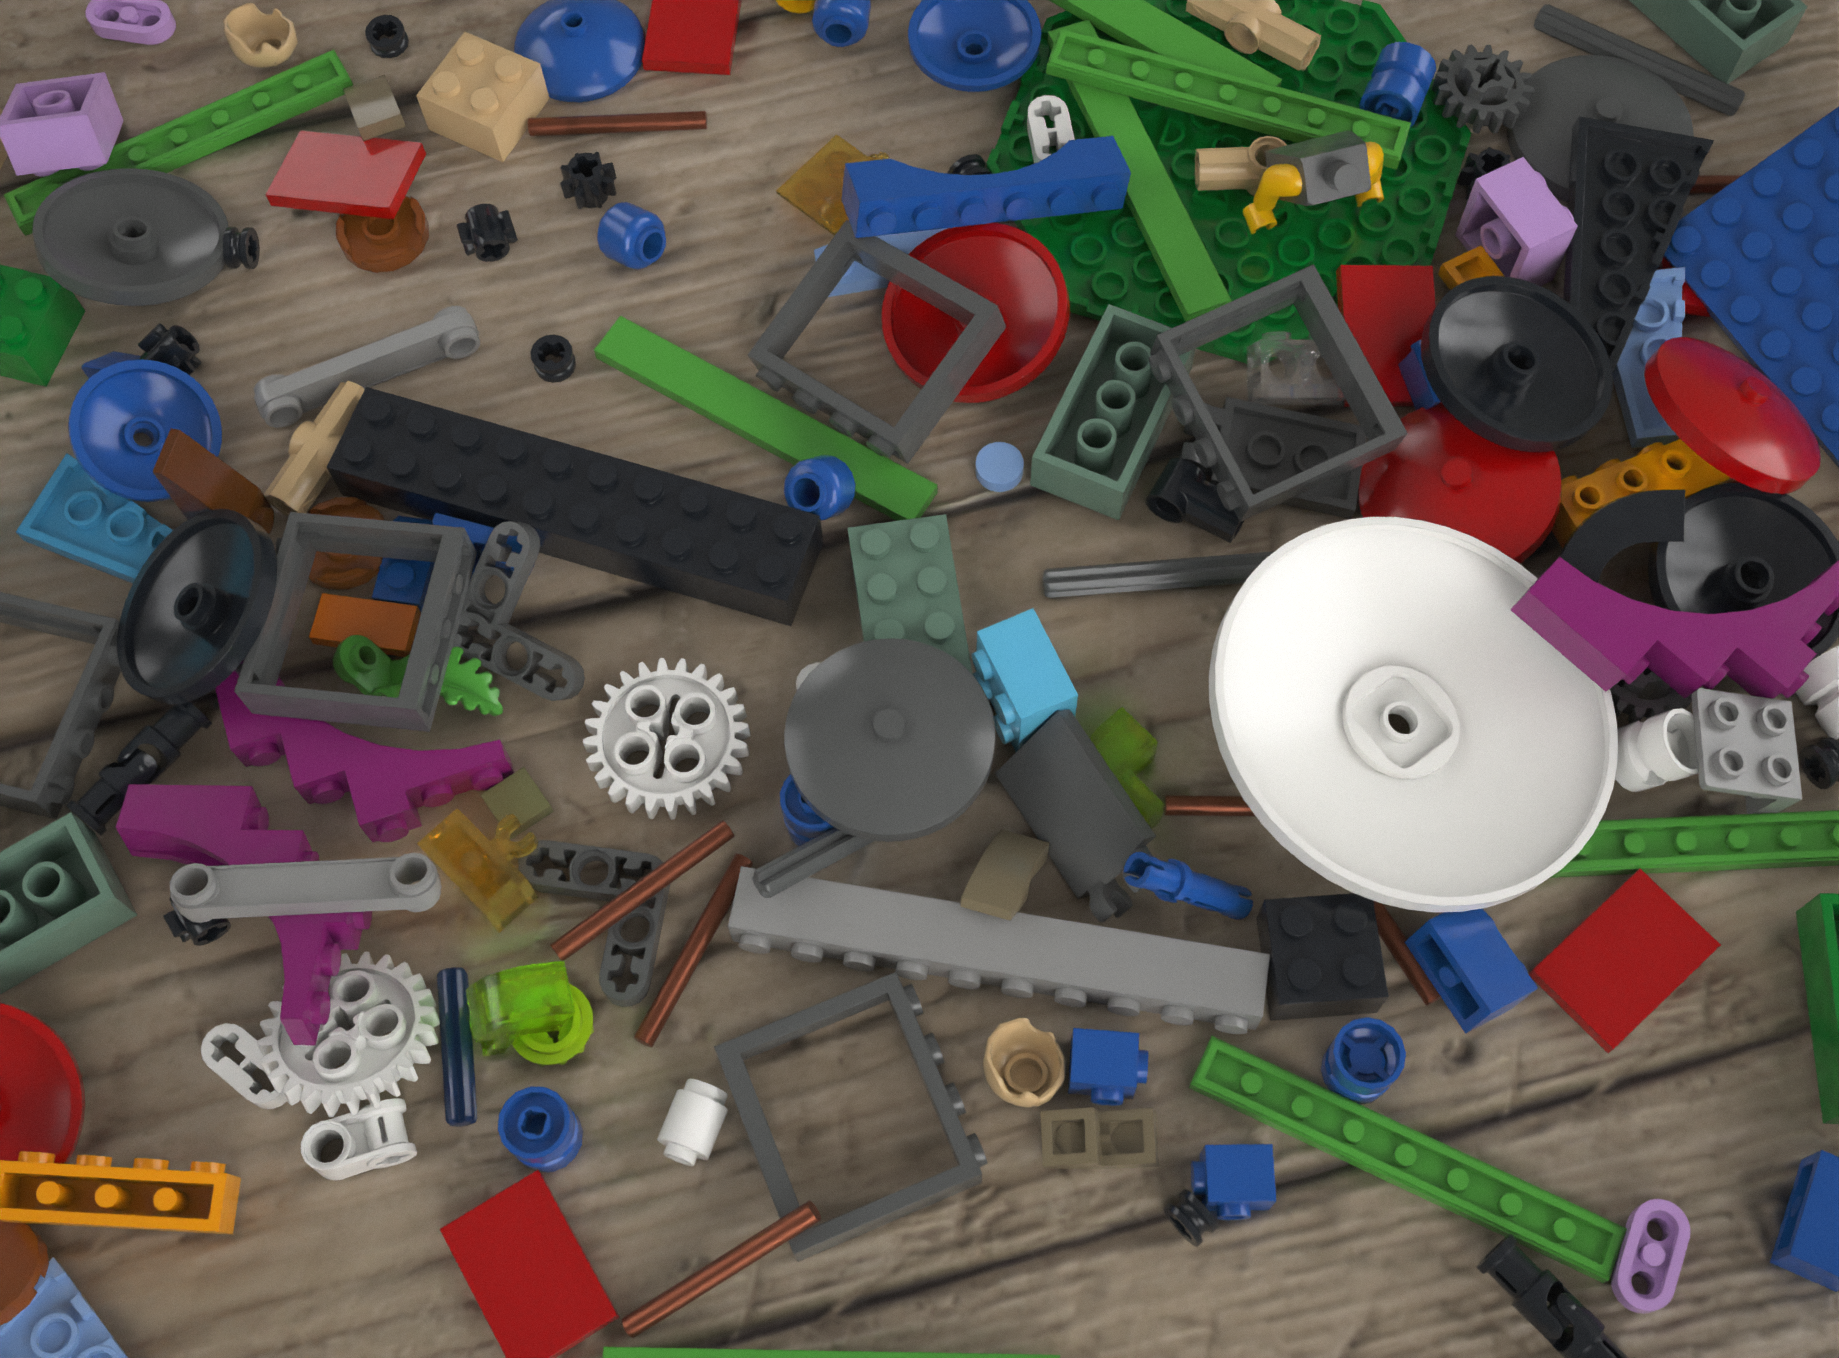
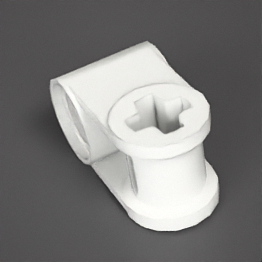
(370, 1140)

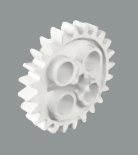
(622, 732)
(353, 1036)

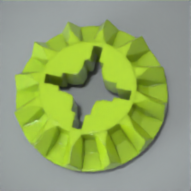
(572, 1036)

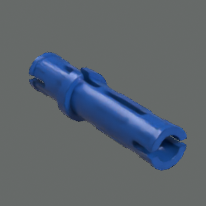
(1177, 881)

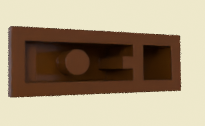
(205, 483)

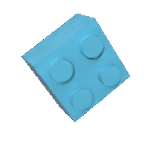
(1021, 677)

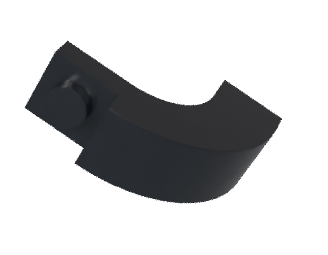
(1622, 523)

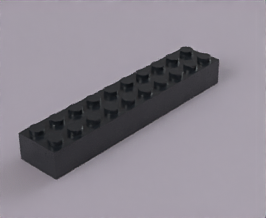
(580, 504)

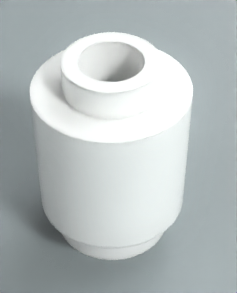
(693, 1122)

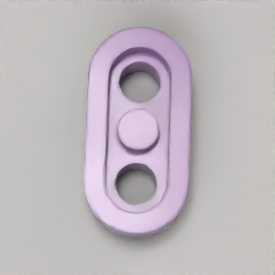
(131, 20)
(1652, 1259)

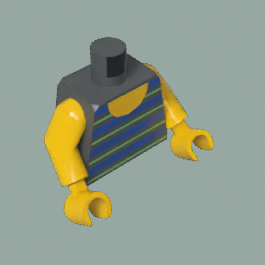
(1316, 174)

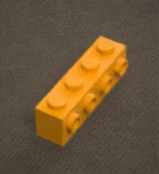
(1653, 468)
(118, 1197)

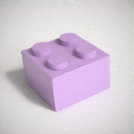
(60, 124)
(1517, 223)

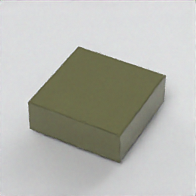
(520, 797)

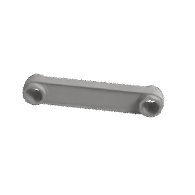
(285, 398)
(305, 887)

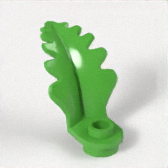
(376, 674)

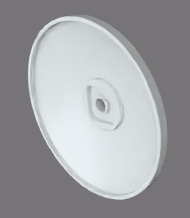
(1416, 622)

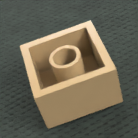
(483, 96)

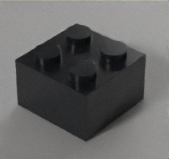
(1322, 956)

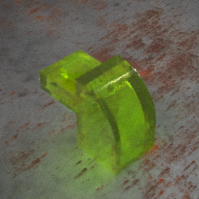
(1127, 751)
(518, 1004)

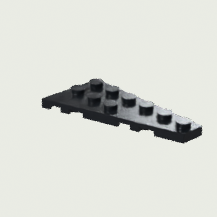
(1627, 203)

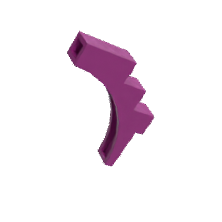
(1621, 637)
(382, 780)
(231, 828)

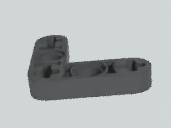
(494, 618)
(651, 910)

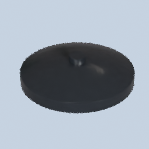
(1516, 364)
(1743, 554)
(197, 606)

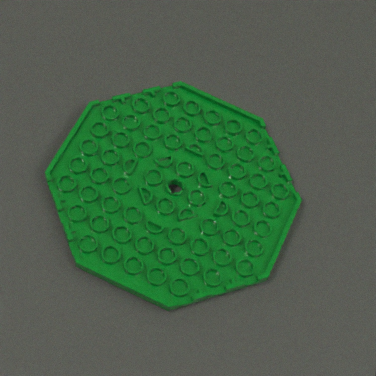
(1107, 254)

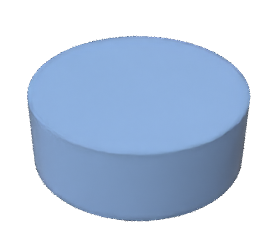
(999, 466)

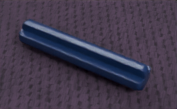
(456, 1048)

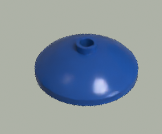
(974, 42)
(582, 47)
(134, 400)

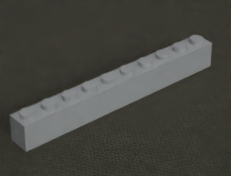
(1020, 955)

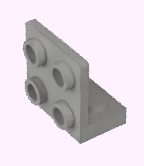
(1747, 748)

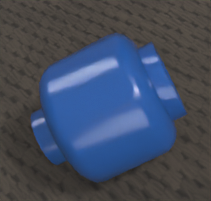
(841, 21)
(631, 235)
(820, 486)

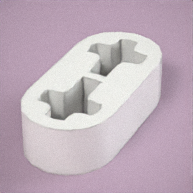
(1039, 135)
(239, 1075)

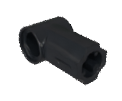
(1187, 495)

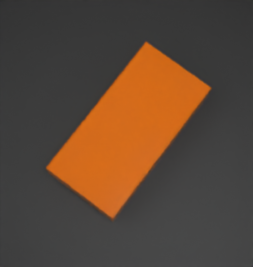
(384, 623)

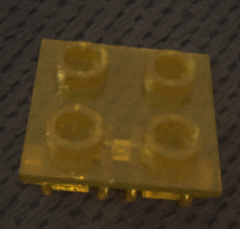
(819, 183)

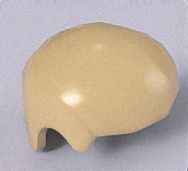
(259, 37)
(1023, 1063)

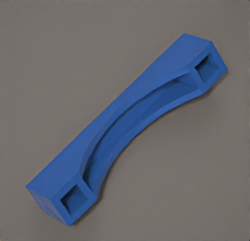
(900, 198)

